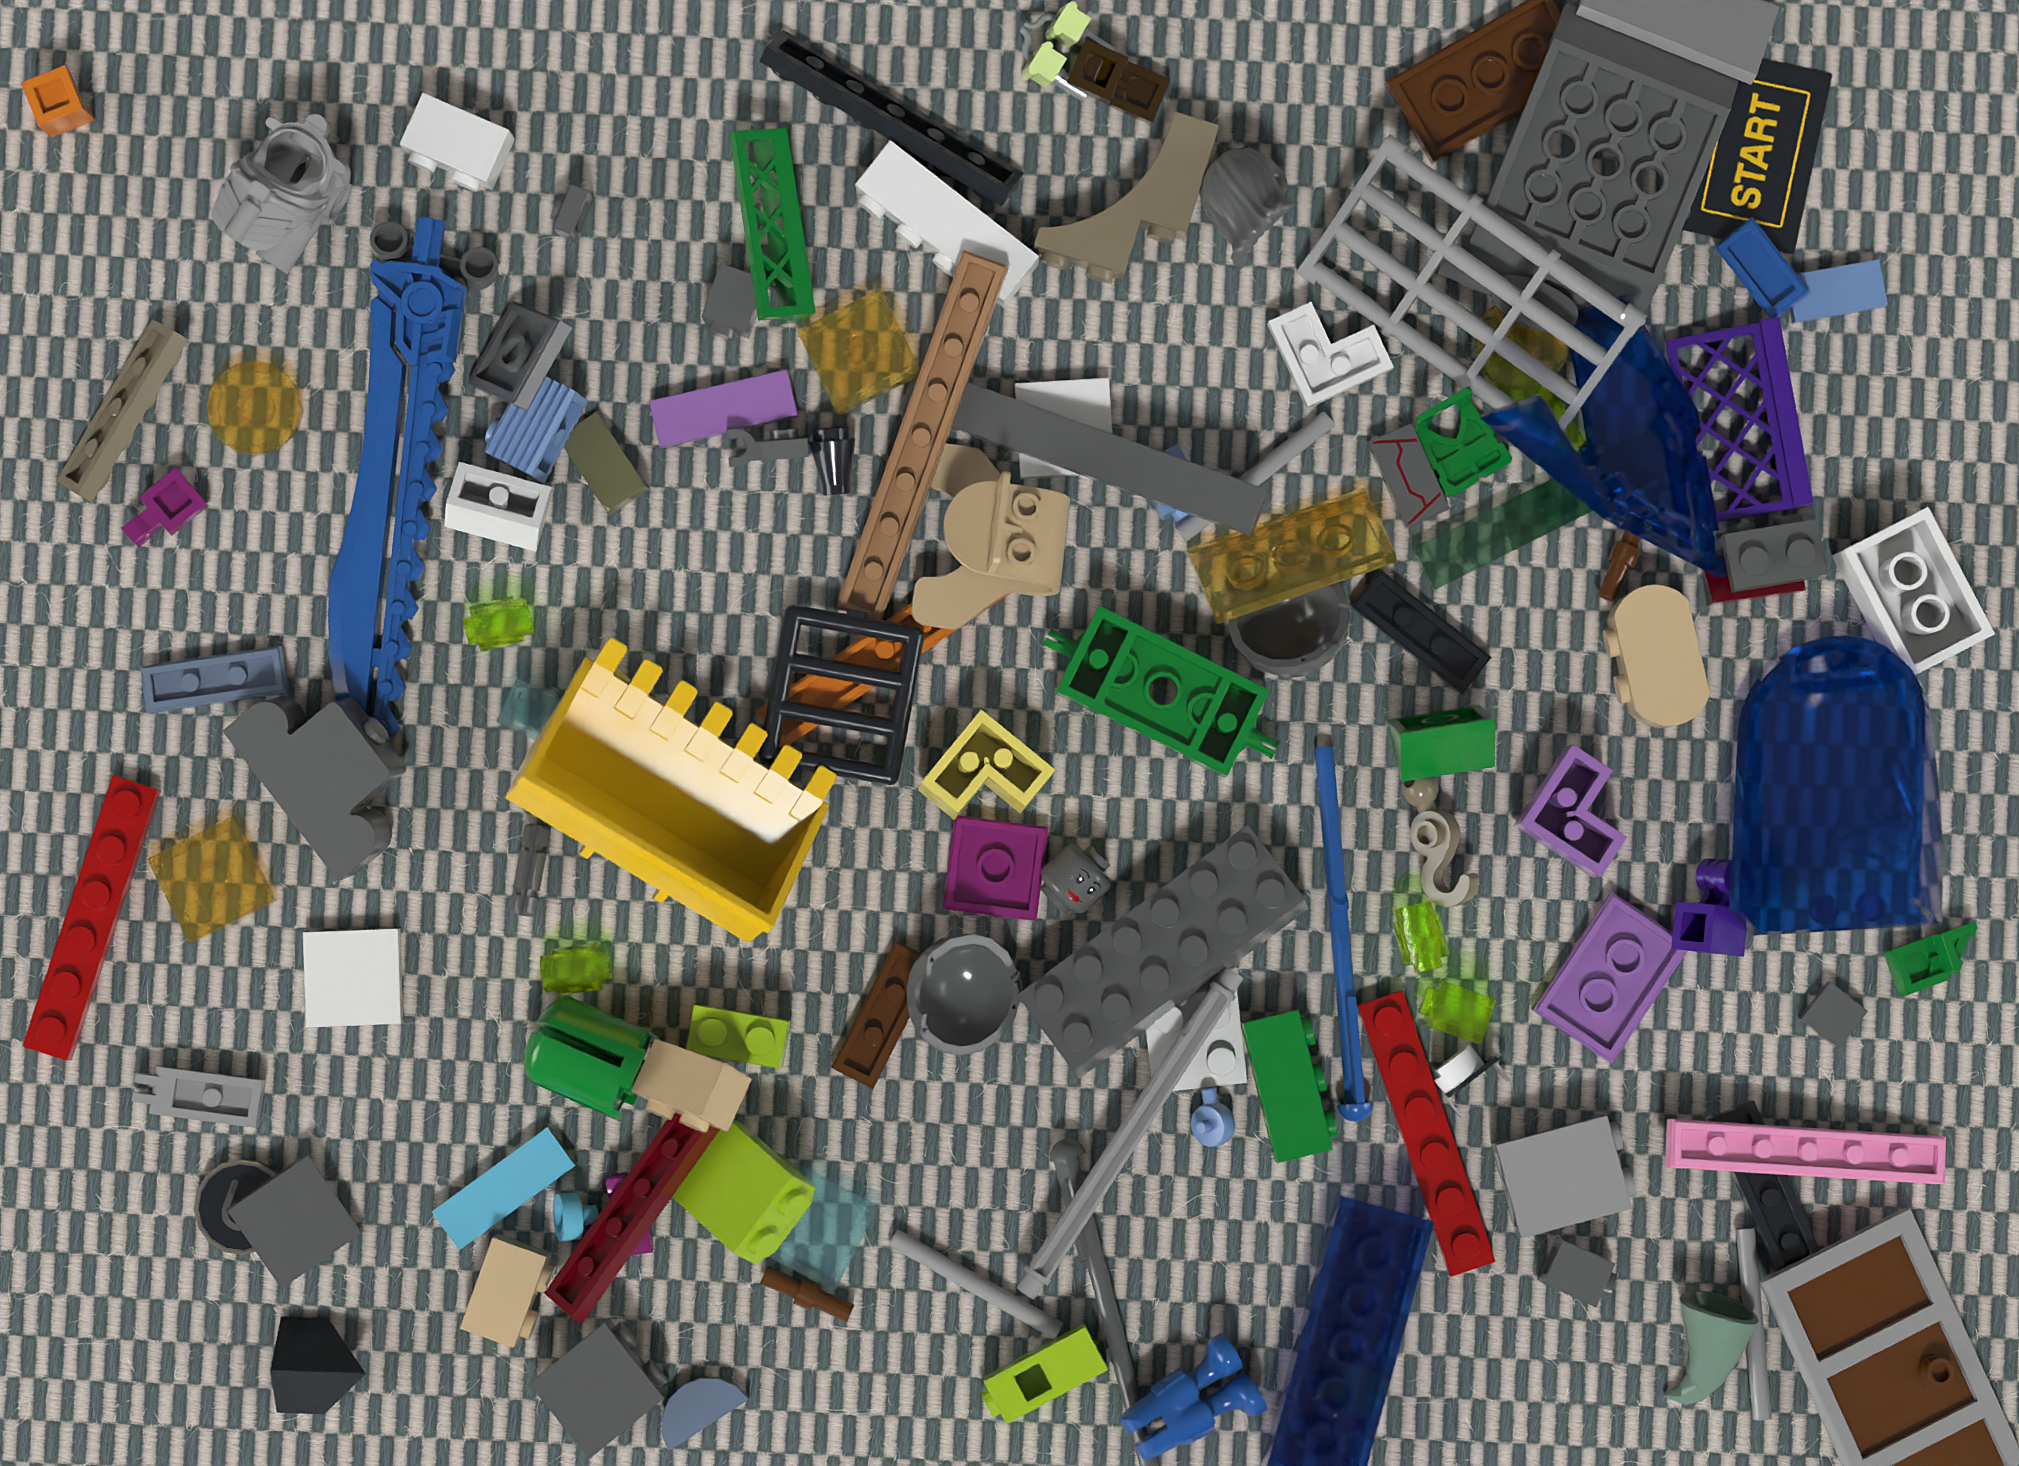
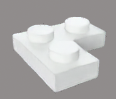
(1322, 367)

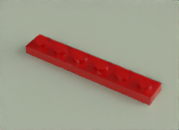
(91, 918)
(1425, 1133)

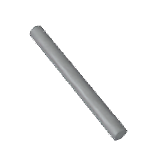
(1268, 465)
(975, 1284)
(1756, 1346)

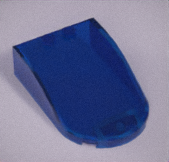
(1836, 795)

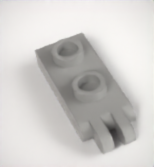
(202, 1096)

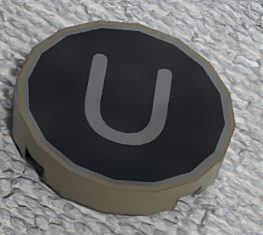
(221, 1190)

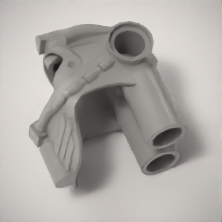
(269, 199)

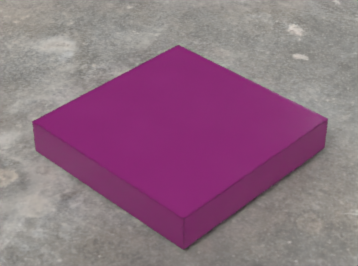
(995, 868)

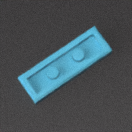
(504, 1188)

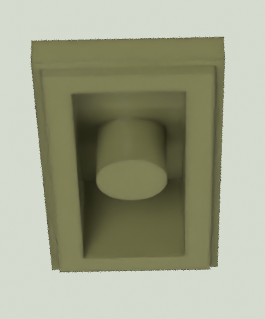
(604, 464)

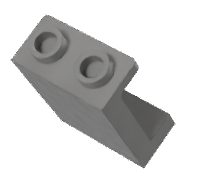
(1563, 1175)

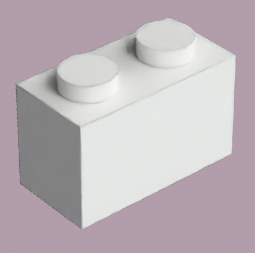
(457, 143)
(497, 506)

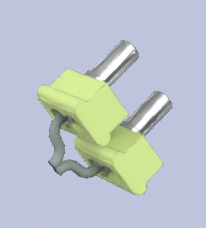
(1045, 63)

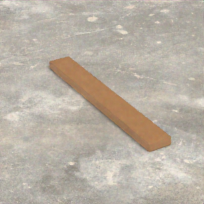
(923, 435)

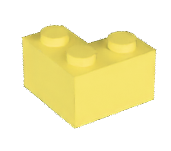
(990, 757)

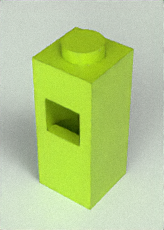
(1043, 1374)

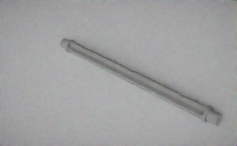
(1129, 1133)

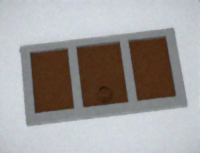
(1888, 1353)

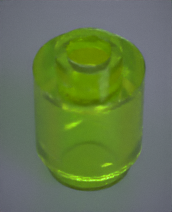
(498, 623)
(1420, 937)
(575, 969)

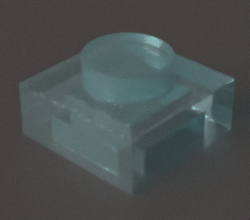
(527, 709)

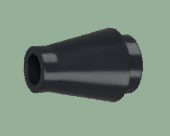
(833, 458)

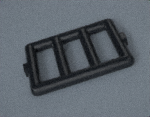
(902, 681)

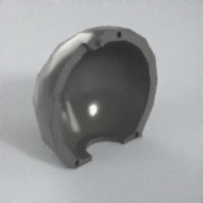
(1294, 634)
(963, 993)

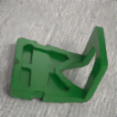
(1467, 456)

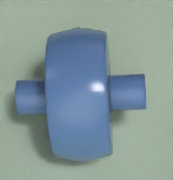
(1212, 1121)

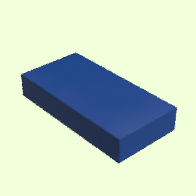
(1762, 269)

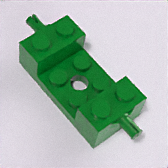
(1112, 674)

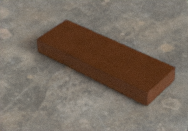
(879, 1020)

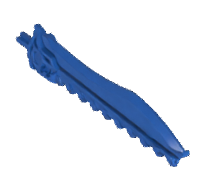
(428, 336)

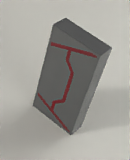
(1408, 476)

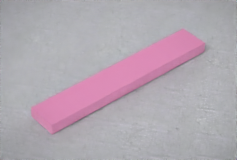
(1805, 1151)

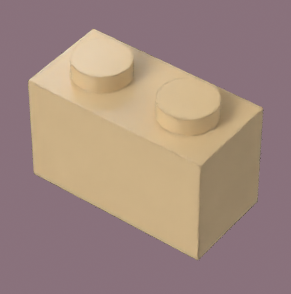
(691, 1086)
(507, 1291)

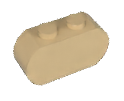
(1656, 657)

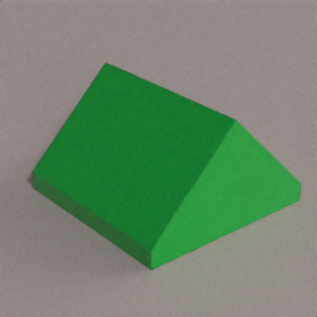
(1443, 742)

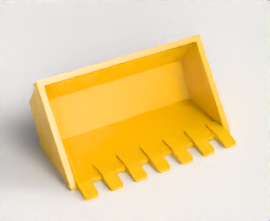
(673, 795)

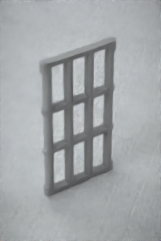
(1445, 247)

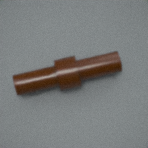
(1622, 558)
(807, 1294)

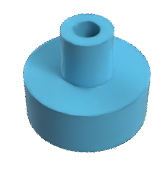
(571, 1216)

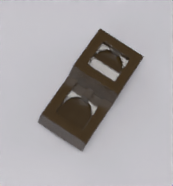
(1118, 82)

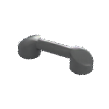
(476, 267)

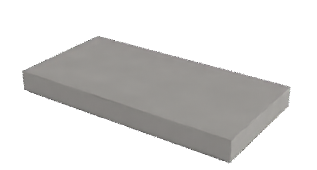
(1713, 33)

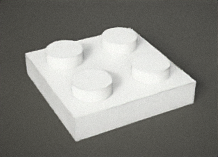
(1219, 1058)

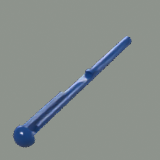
(1355, 1108)

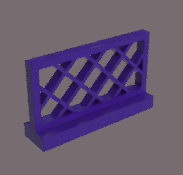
(1780, 412)

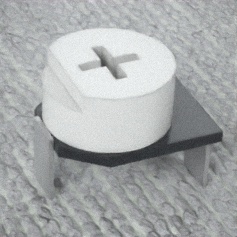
(1461, 1070)

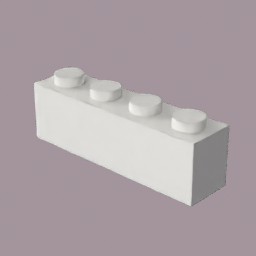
(940, 218)

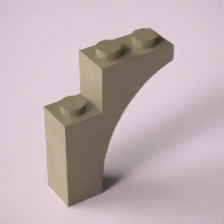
(1158, 203)

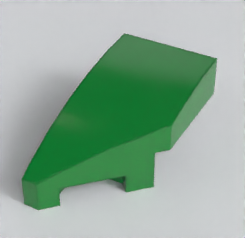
(1928, 959)

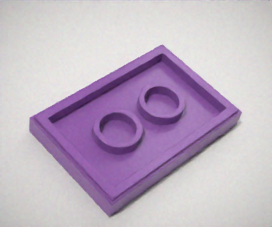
(1610, 978)

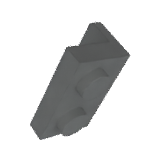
(1773, 554)

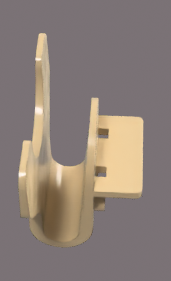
(999, 532)

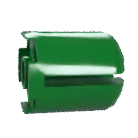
(587, 1055)

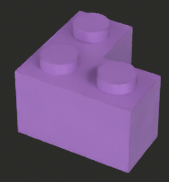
(1560, 816)

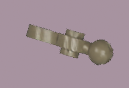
(1436, 836)

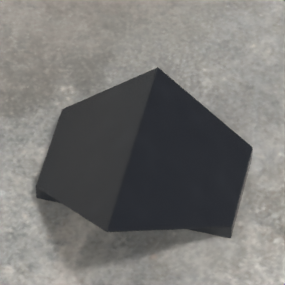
(311, 1366)

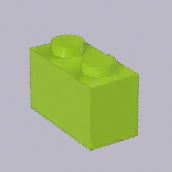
(738, 1036)

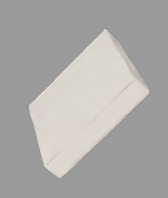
(1076, 399)
(353, 977)

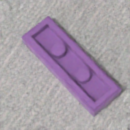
(721, 407)

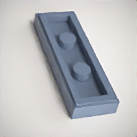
(214, 679)

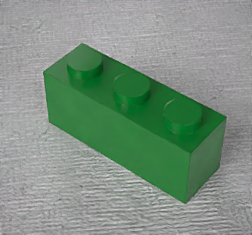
(1289, 1085)

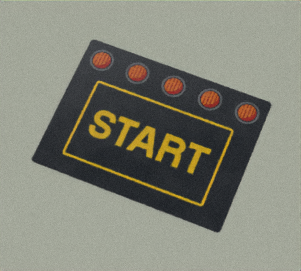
(1764, 156)

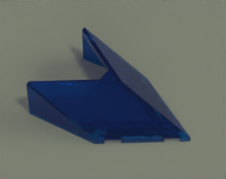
(1638, 448)

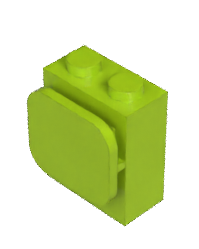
(745, 1193)

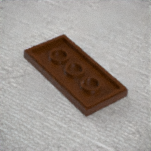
(1475, 79)

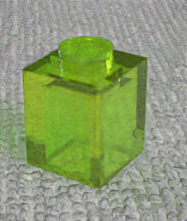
(1456, 1011)

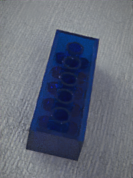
(1349, 1335)

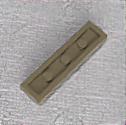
(122, 410)

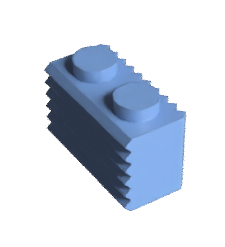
(535, 437)

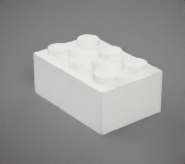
(1913, 592)

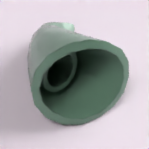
(1717, 1337)

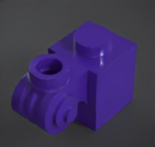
(1709, 923)

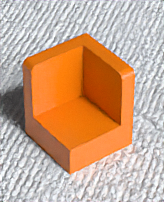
(56, 102)

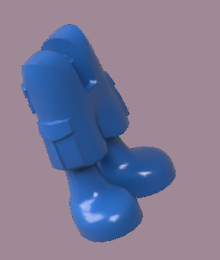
(1178, 1402)

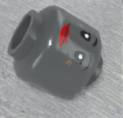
(1075, 878)

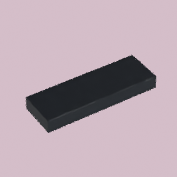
(1420, 632)

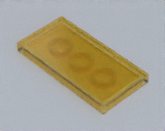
(1291, 555)

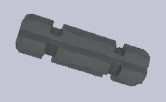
(529, 870)

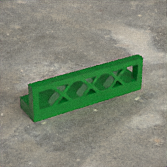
(780, 222)

